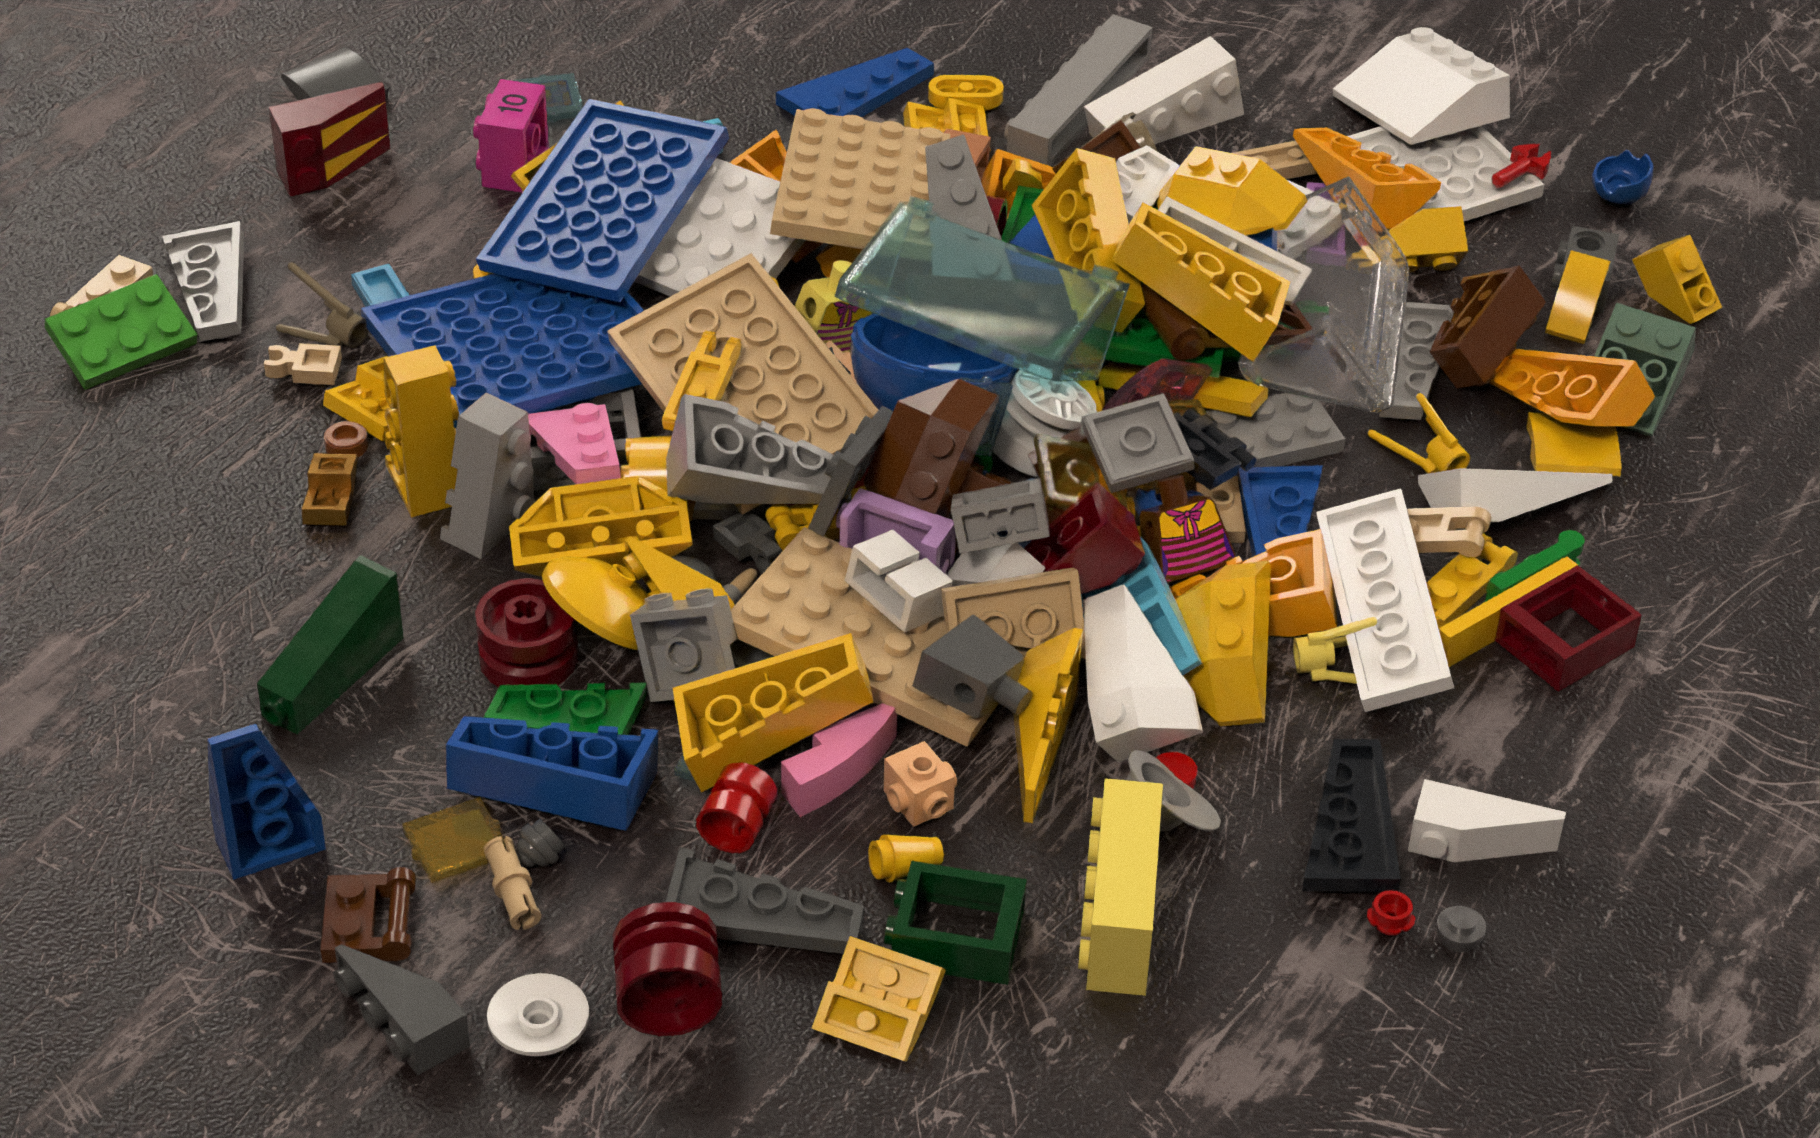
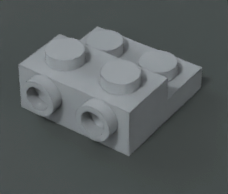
(683, 639)

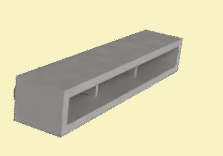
(1057, 112)

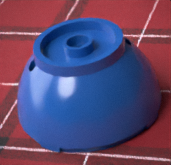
(901, 361)

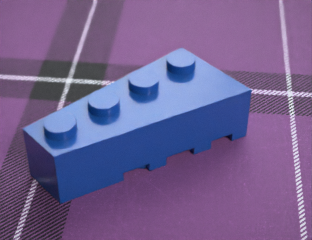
(553, 768)

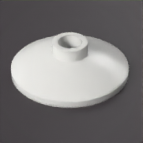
(538, 1014)

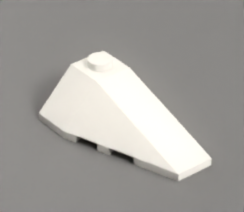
(1505, 491)
(1131, 679)

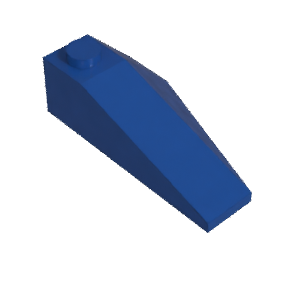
(258, 804)

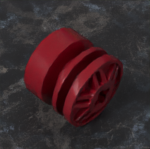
(667, 969)

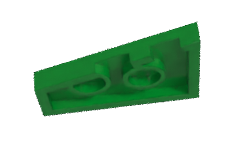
(580, 708)

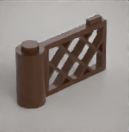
(1188, 338)

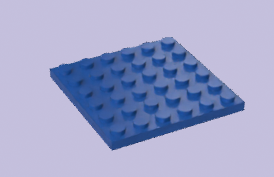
(512, 340)

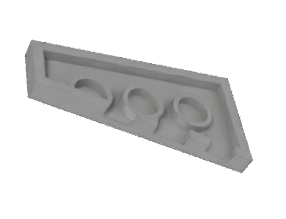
(1416, 365)

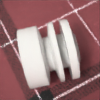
(1039, 408)

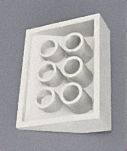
(1426, 88)

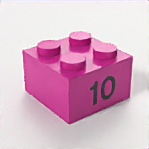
(510, 132)

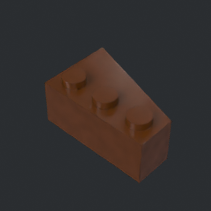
(1485, 325)

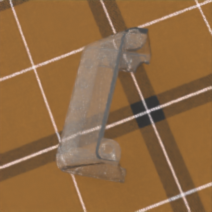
(1349, 300)

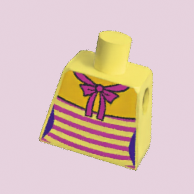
(825, 313)

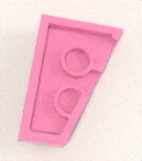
(579, 441)

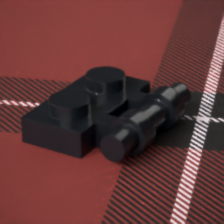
(1214, 452)

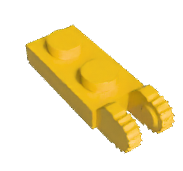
(703, 374)

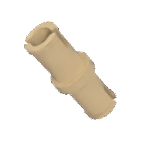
(512, 883)

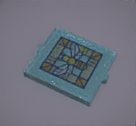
(561, 95)

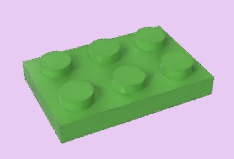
(120, 331)

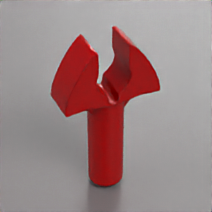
(1524, 160)

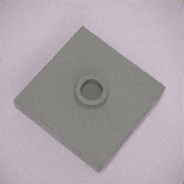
(1137, 443)

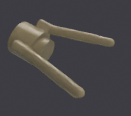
(343, 324)

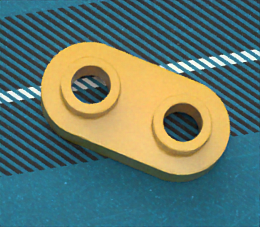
(969, 88)

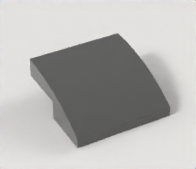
(331, 74)

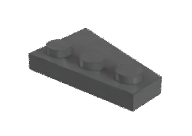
(849, 467)

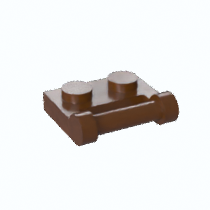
(352, 914)

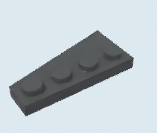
(763, 908)

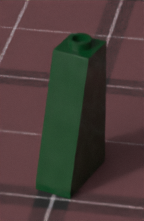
(334, 646)

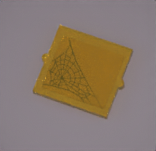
(452, 839)

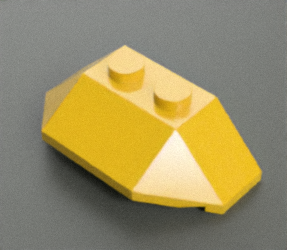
(1234, 191)
(596, 520)
(1230, 632)

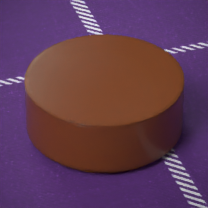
(346, 438)

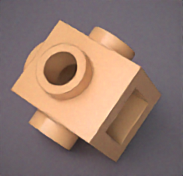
(919, 784)

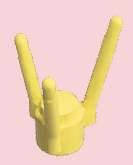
(1317, 651)

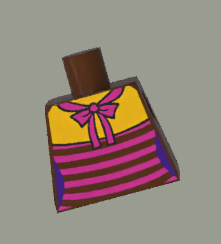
(1185, 532)

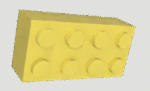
(1121, 887)

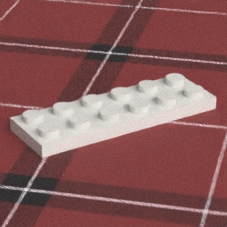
(1382, 577)

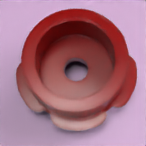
(1391, 913)

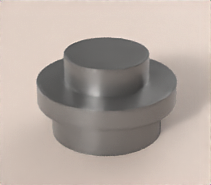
(1460, 928)

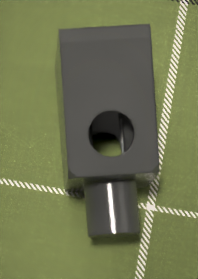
(973, 670)

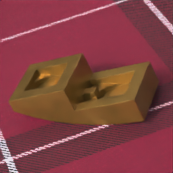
(329, 489)

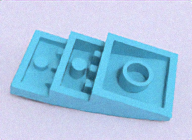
(1161, 609)

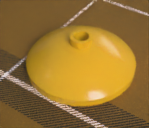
(596, 595)

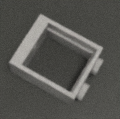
(1008, 507)

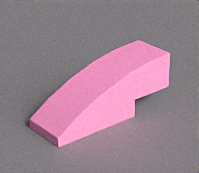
(838, 758)

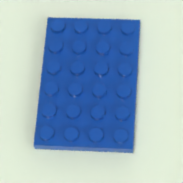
(603, 200)

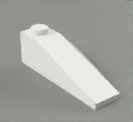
(1243, 245)

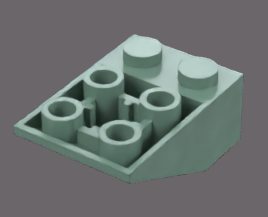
(1658, 347)

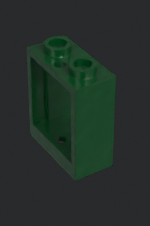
(956, 953)

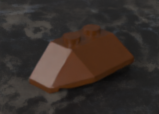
(931, 445)

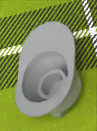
(1179, 800)

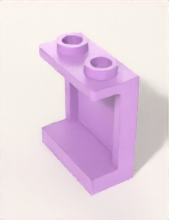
(875, 514)

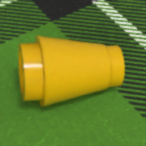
(893, 854)

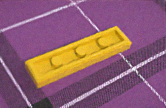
(1216, 393)
(1479, 626)

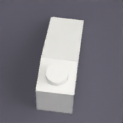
(1476, 826)

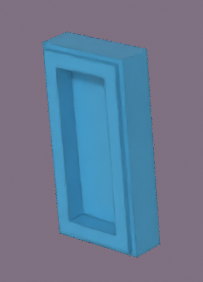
(378, 285)

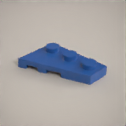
(1277, 501)

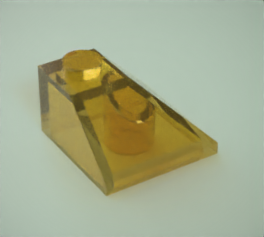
(1068, 470)

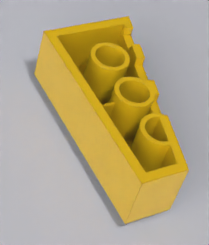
(1085, 220)
(1204, 279)
(420, 428)

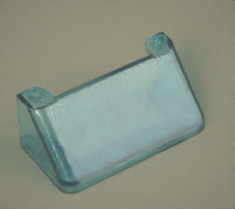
(986, 294)

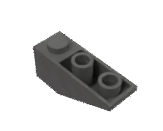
(409, 1009)

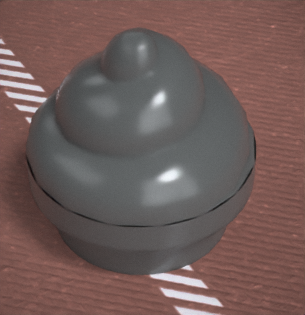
(538, 845)

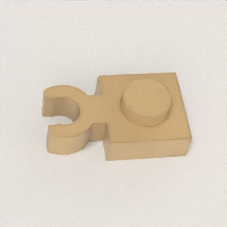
(308, 365)

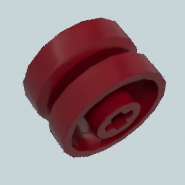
(525, 635)

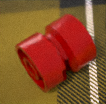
(736, 807)

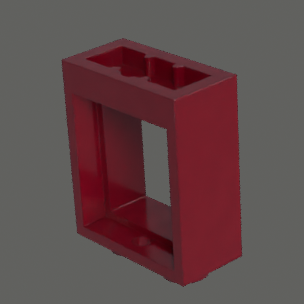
(1545, 653)

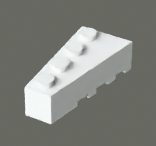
(1175, 96)

